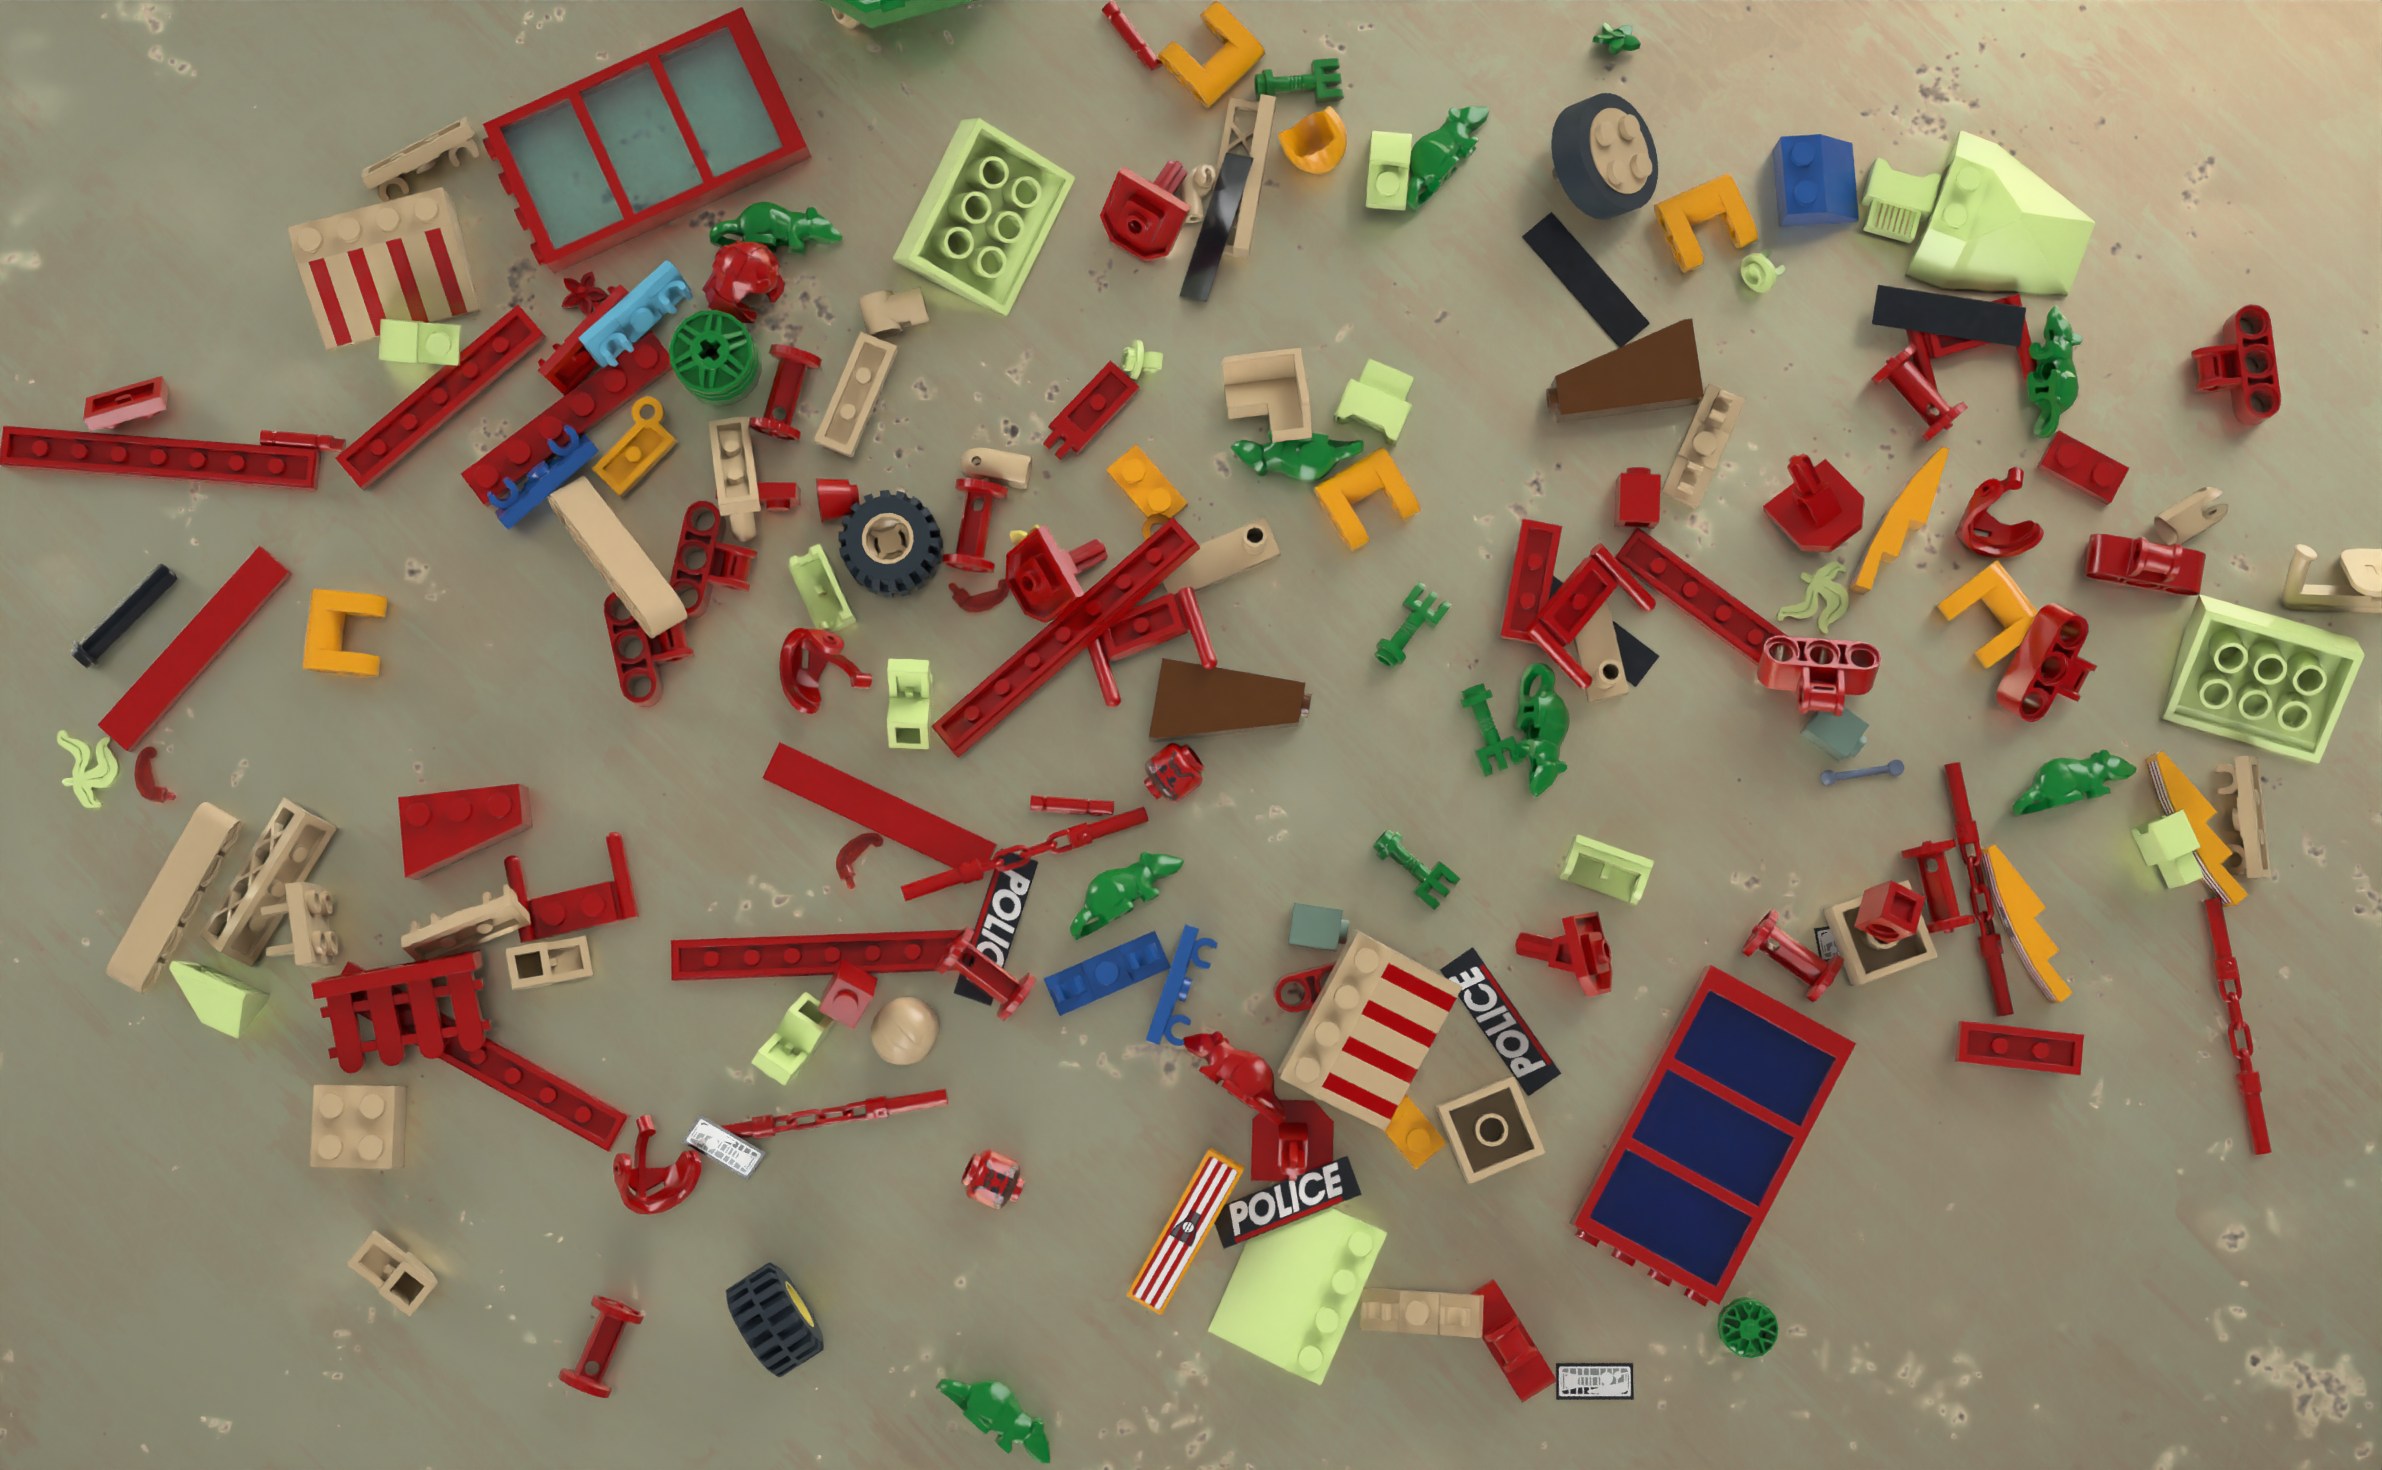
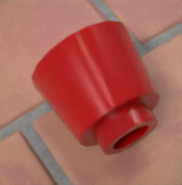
(835, 498)

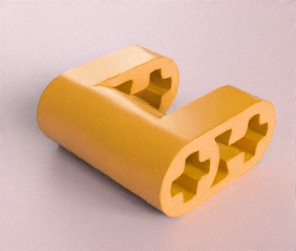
(1225, 67)
(1697, 205)
(1358, 482)
(2003, 600)
(326, 632)

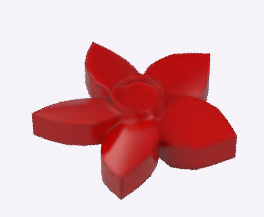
(583, 293)

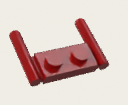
(1935, 345)
(1577, 603)
(1148, 627)
(578, 907)

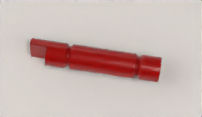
(1131, 36)
(302, 440)
(1071, 805)

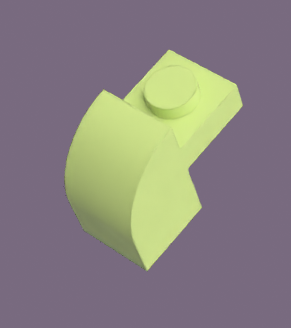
(1388, 170)
(419, 342)
(909, 703)
(794, 1040)

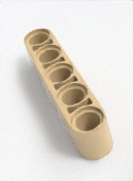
(617, 557)
(174, 897)

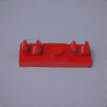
(572, 360)
(1530, 577)
(2019, 1048)

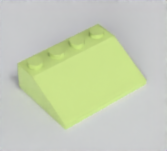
(984, 216)
(2261, 678)
(1299, 1290)

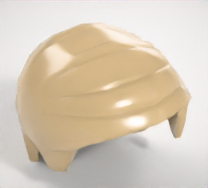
(904, 1030)

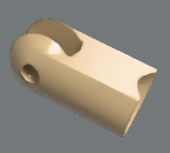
(997, 467)
(2187, 520)

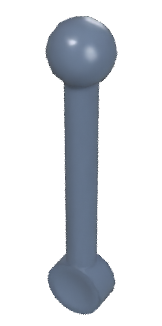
(1894, 768)

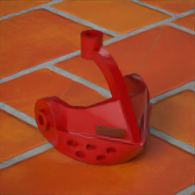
(2003, 539)
(802, 684)
(677, 1178)

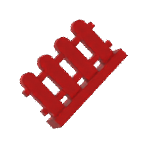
(384, 1010)

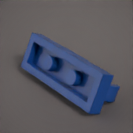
(543, 478)
(1107, 973)
(1177, 986)

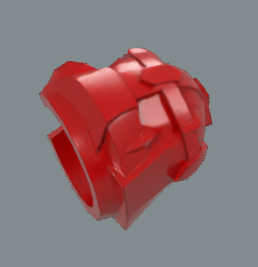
(741, 270)

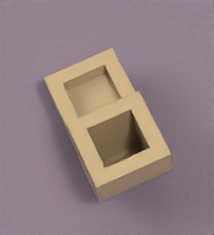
(548, 963)
(396, 1274)

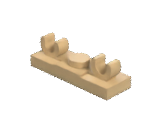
(420, 157)
(856, 394)
(1703, 446)
(2248, 817)
(466, 927)
(1421, 1312)

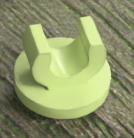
(1759, 271)
(1136, 360)

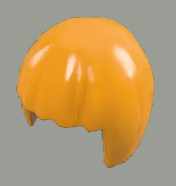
(1316, 141)

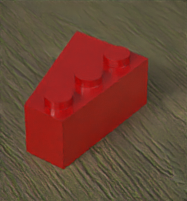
(455, 824)

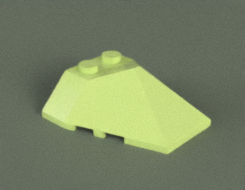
(1999, 228)

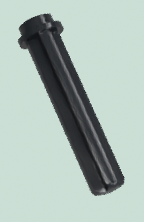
(123, 616)

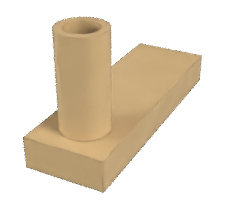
(735, 474)
(1225, 557)
(1600, 656)

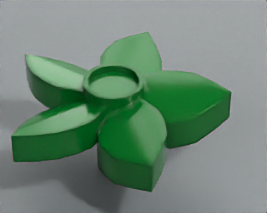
(1617, 38)

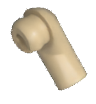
(1195, 188)

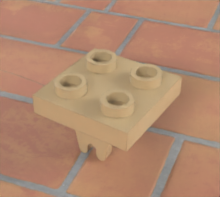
(308, 914)

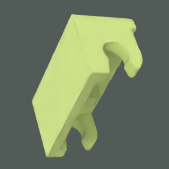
(821, 590)
(1606, 869)

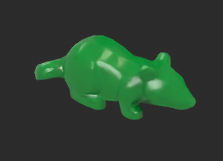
(1437, 153)
(776, 227)
(2055, 380)
(1300, 458)
(1544, 724)
(2065, 779)
(1115, 890)
(996, 1408)

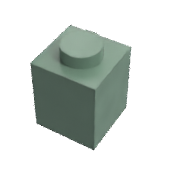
(1835, 734)
(1317, 927)

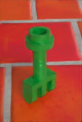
(1318, 80)
(1391, 652)
(1476, 698)
(1389, 845)

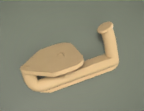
(2362, 569)

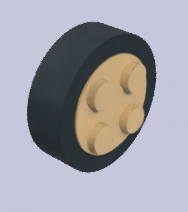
(1604, 156)

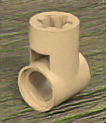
(889, 312)

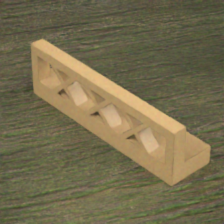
(1258, 150)
(289, 861)

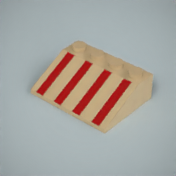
(384, 264)
(1369, 1030)

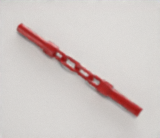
(973, 870)
(1990, 944)
(2248, 1079)
(875, 1109)

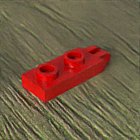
(1091, 410)

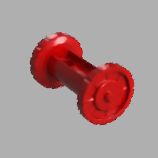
(785, 391)
(1918, 392)
(974, 526)
(1938, 886)
(1793, 956)
(986, 974)
(601, 1346)

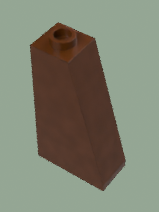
(1635, 378)
(1222, 702)

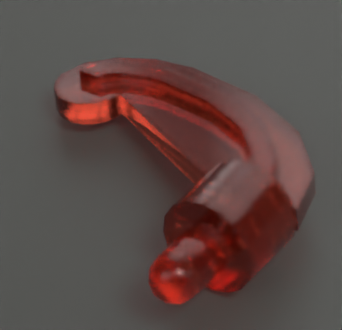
(982, 601)
(145, 779)
(851, 852)

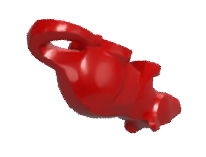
(1243, 1073)

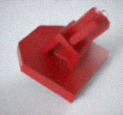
(1146, 214)
(1818, 508)
(1046, 577)
(1578, 951)
(1293, 1146)

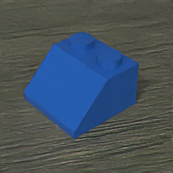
(1814, 180)

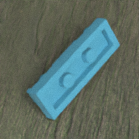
(635, 314)

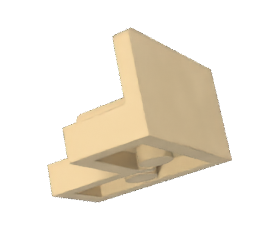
(1270, 385)

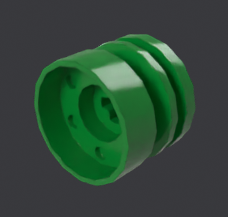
(729, 376)

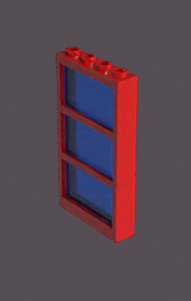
(1711, 1135)

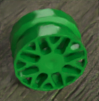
(1747, 1327)

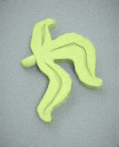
(1833, 594)
(100, 777)

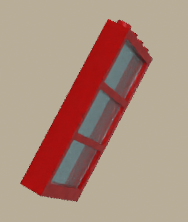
(645, 141)

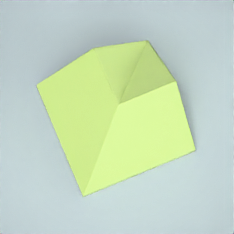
(218, 998)

